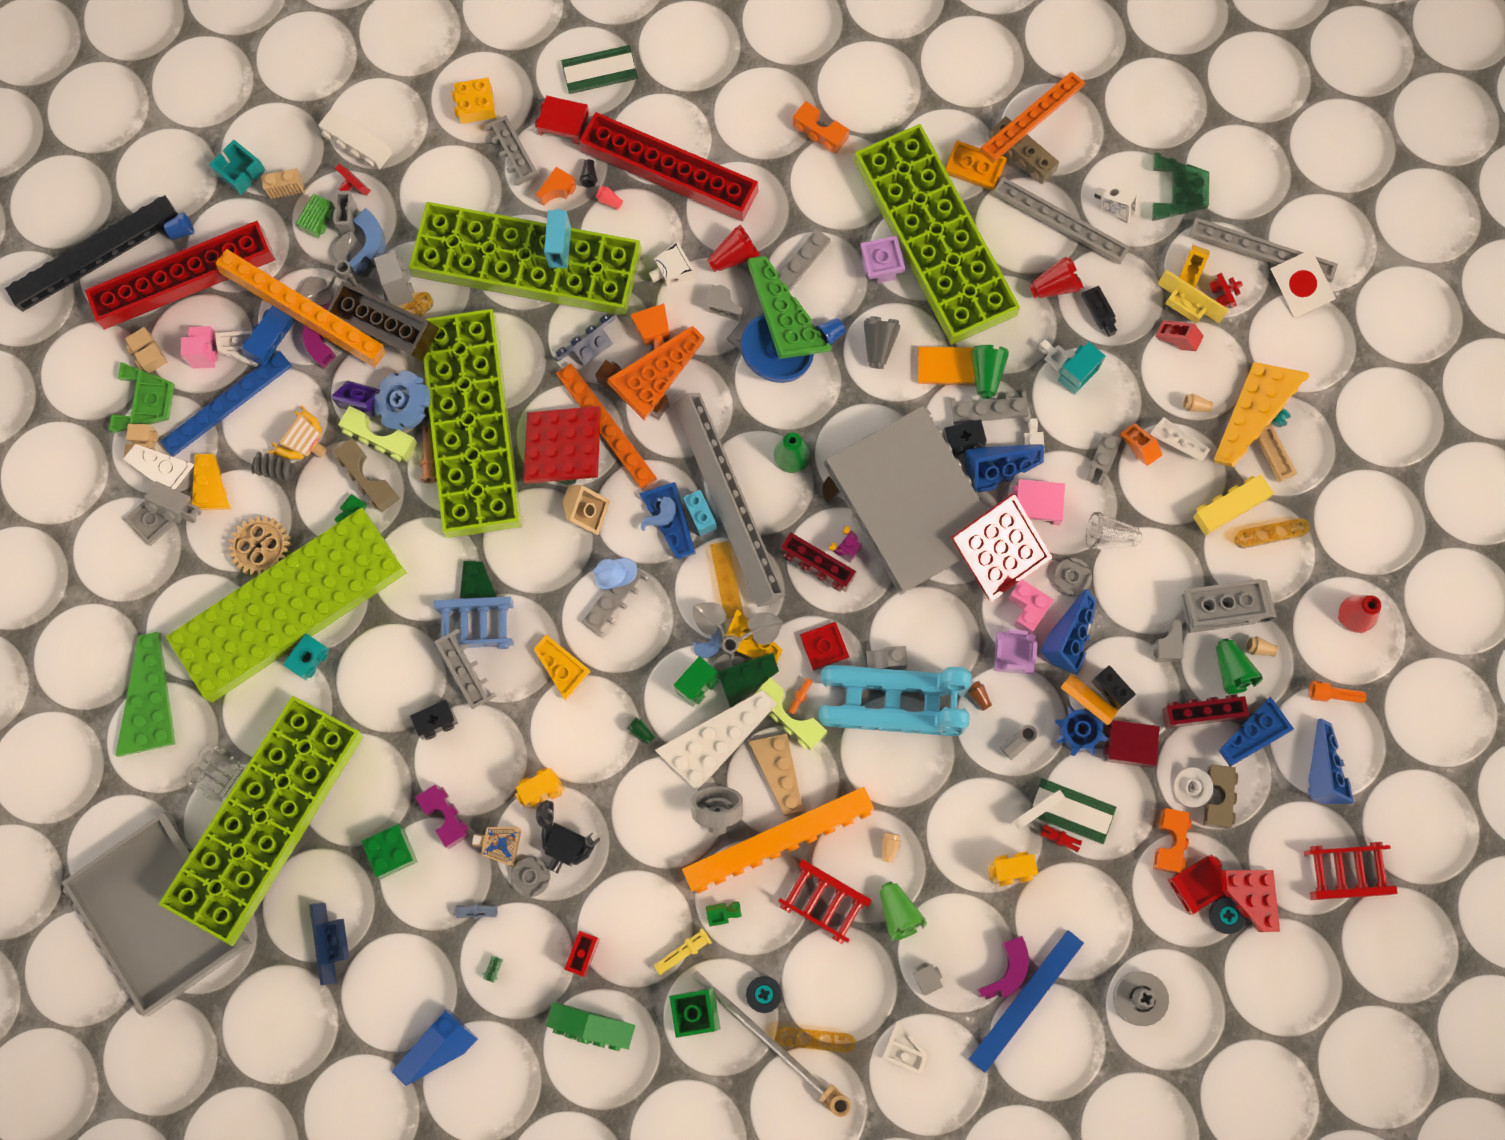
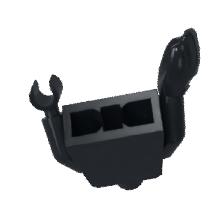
(560, 842)

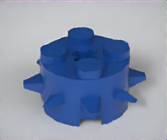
(1072, 738)

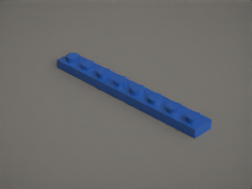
(225, 404)

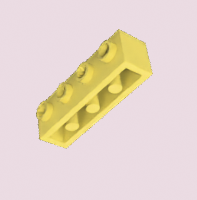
(1232, 505)

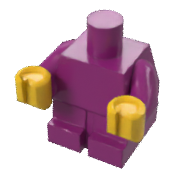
(849, 546)

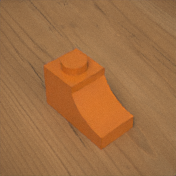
(557, 185)
(1142, 444)

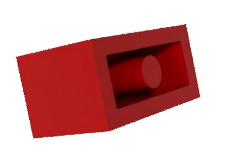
(582, 954)

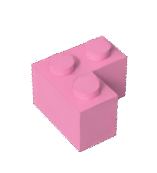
(200, 347)
(1033, 604)

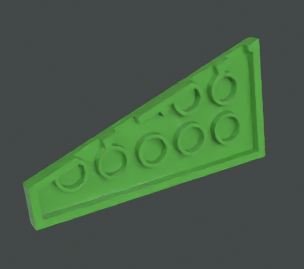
(785, 316)
(147, 708)

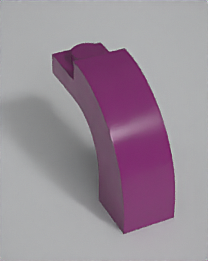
(316, 347)
(1017, 968)

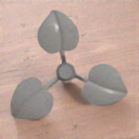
(343, 252)
(711, 615)

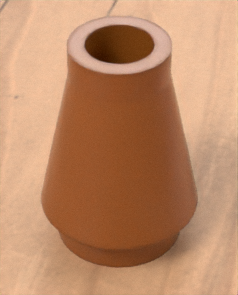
(979, 695)

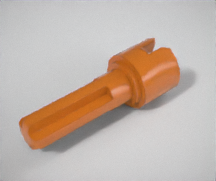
(1324, 691)

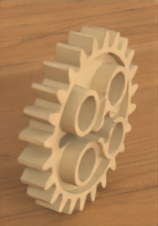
(247, 535)

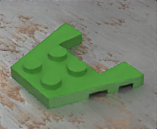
(150, 402)

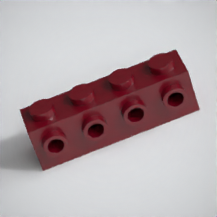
(818, 562)
(1205, 712)

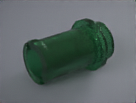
(492, 969)

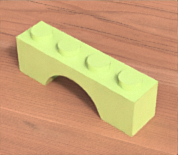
(397, 444)
(807, 731)

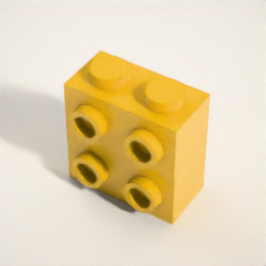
(474, 100)
(539, 788)
(1006, 869)

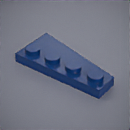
(677, 531)
(1256, 733)

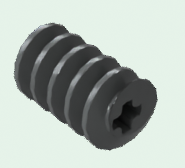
(273, 467)

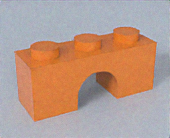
(830, 137)
(1177, 824)

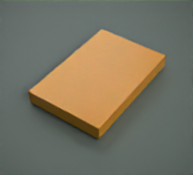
(972, 167)
(945, 365)
(1089, 699)

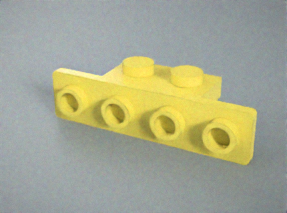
(1189, 300)

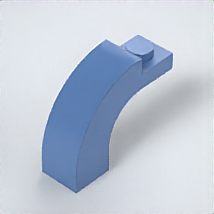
(374, 243)

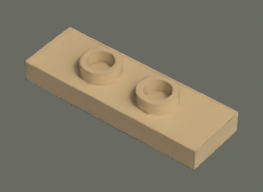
(1275, 454)

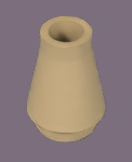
(1195, 403)
(1258, 646)
(890, 845)

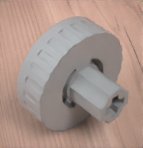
(711, 805)
(1156, 999)

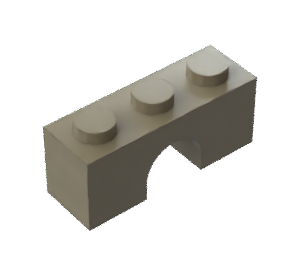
(1224, 780)

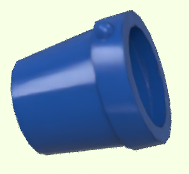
(179, 226)
(831, 330)

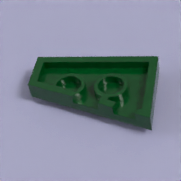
(747, 676)

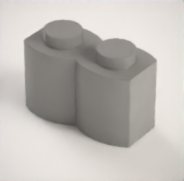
(344, 212)

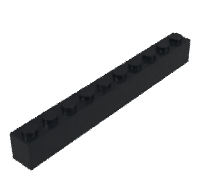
(91, 254)

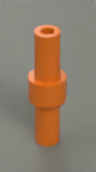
(799, 696)

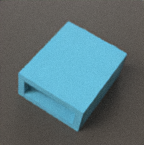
(557, 238)

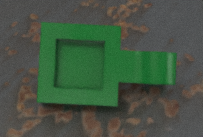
(350, 506)
(719, 913)

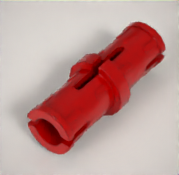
(1061, 838)

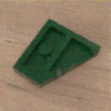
(475, 581)

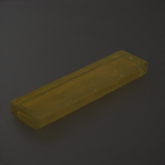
(726, 578)

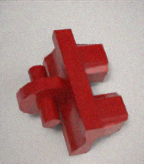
(1221, 284)

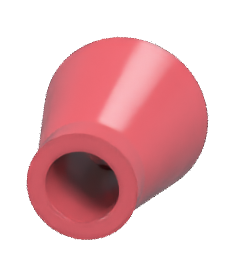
(608, 197)

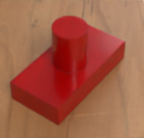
(351, 181)

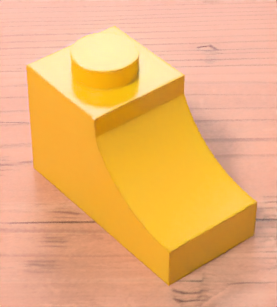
(1194, 265)

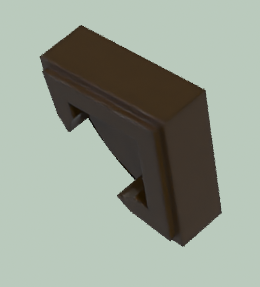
(829, 489)

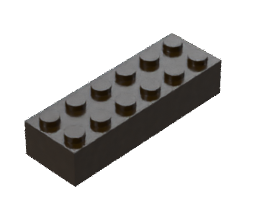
(383, 321)

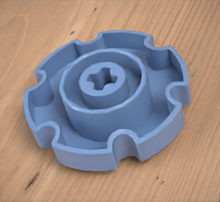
(402, 400)

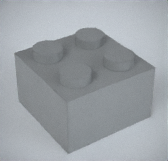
(394, 278)

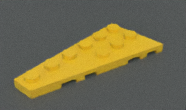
(1258, 404)

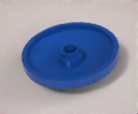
(762, 358)

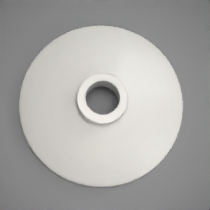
(1184, 787)

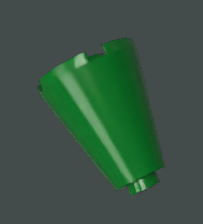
(988, 368)
(792, 453)
(1236, 668)

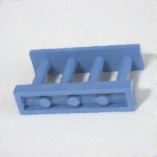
(483, 605)

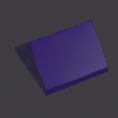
(357, 396)

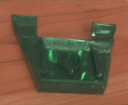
(1189, 188)

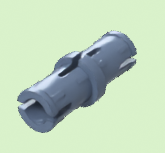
(476, 911)

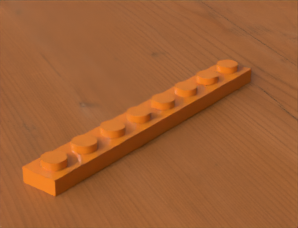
(1031, 117)
(608, 428)

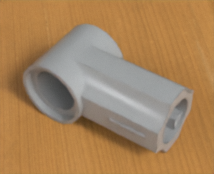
(1017, 742)

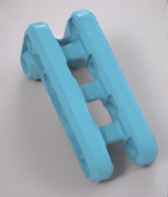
(932, 721)

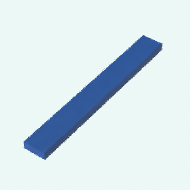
(1026, 1001)

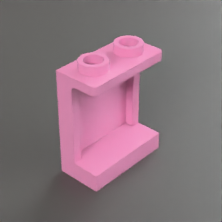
(1041, 499)

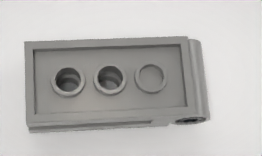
(1244, 602)

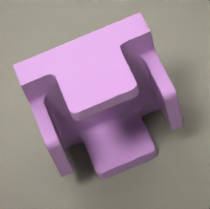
(882, 259)
(1015, 652)

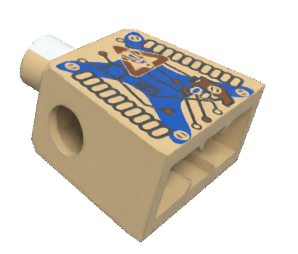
(499, 844)

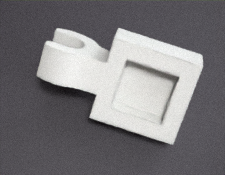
(1055, 356)
(1033, 436)

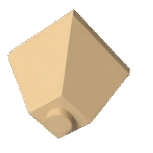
(585, 508)

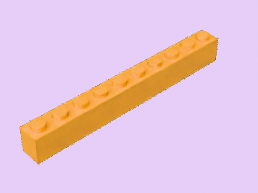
(300, 308)
(778, 839)

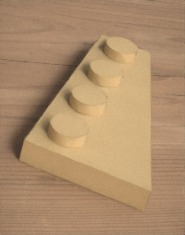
(778, 767)

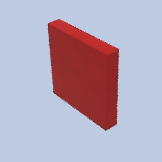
(824, 646)

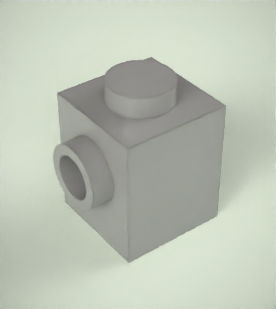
(928, 978)

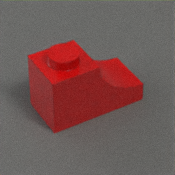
(1181, 334)

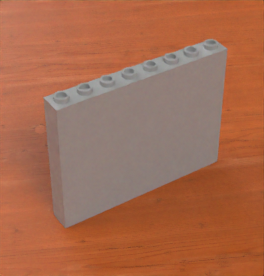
(907, 497)
(146, 944)

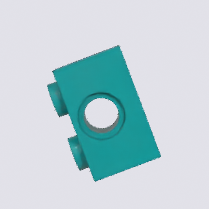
(306, 646)

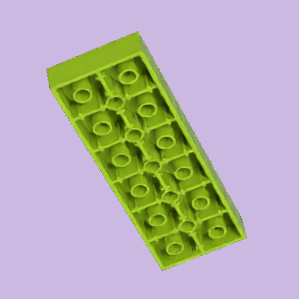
(936, 234)
(510, 259)
(471, 426)
(284, 604)
(261, 821)

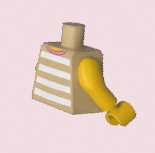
(301, 438)

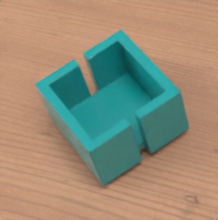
(241, 168)
(1081, 367)

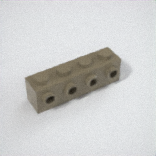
(1029, 155)

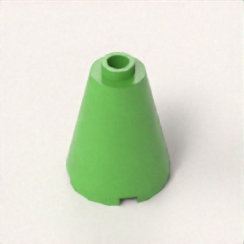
(900, 912)

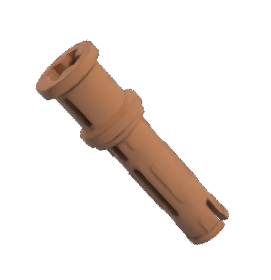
(428, 460)

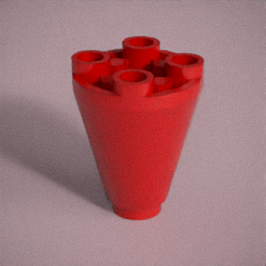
(733, 250)
(1057, 280)
(1359, 612)

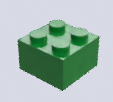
(696, 682)
(389, 851)
(694, 1012)

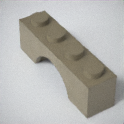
(353, 458)

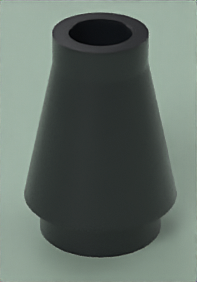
(588, 175)

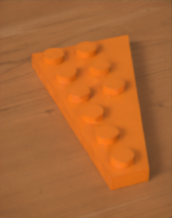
(651, 376)

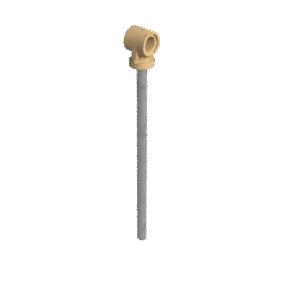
(829, 1095)

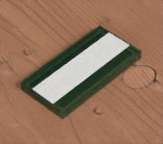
(599, 69)
(1075, 813)

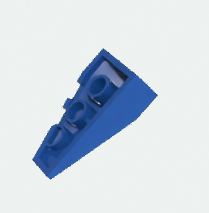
(996, 464)
(1067, 639)
(1326, 776)
(439, 1045)

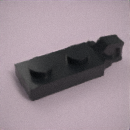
(1100, 310)

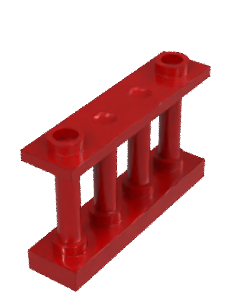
(842, 890)
(1342, 890)

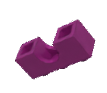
(453, 829)

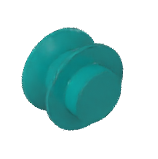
(1279, 420)

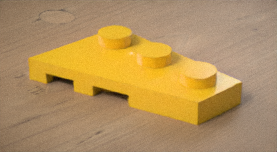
(208, 485)
(749, 646)
(562, 666)

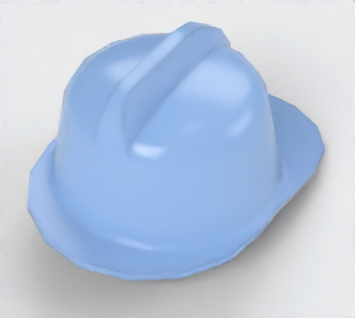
(615, 573)

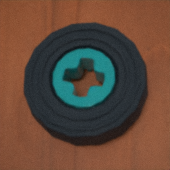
(1221, 924)
(774, 997)

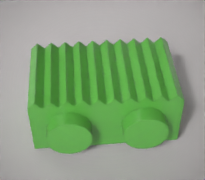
(315, 216)

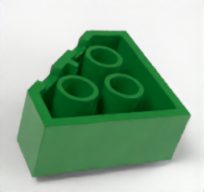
(590, 1027)

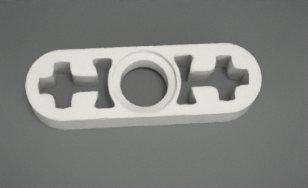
(1039, 809)

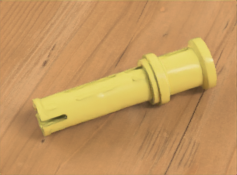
(690, 946)

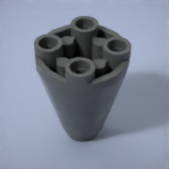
(880, 340)

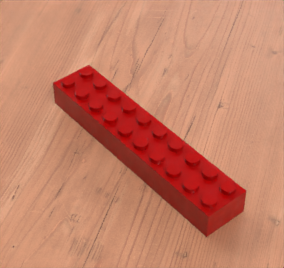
(669, 166)
(175, 276)

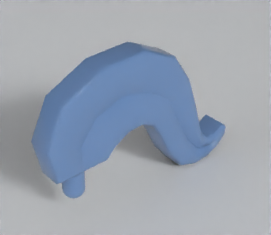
(667, 513)
(711, 648)

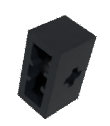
(971, 430)
(1113, 687)
(423, 720)

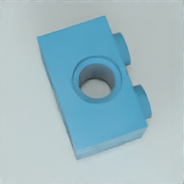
(700, 513)

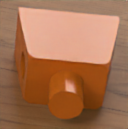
(652, 325)

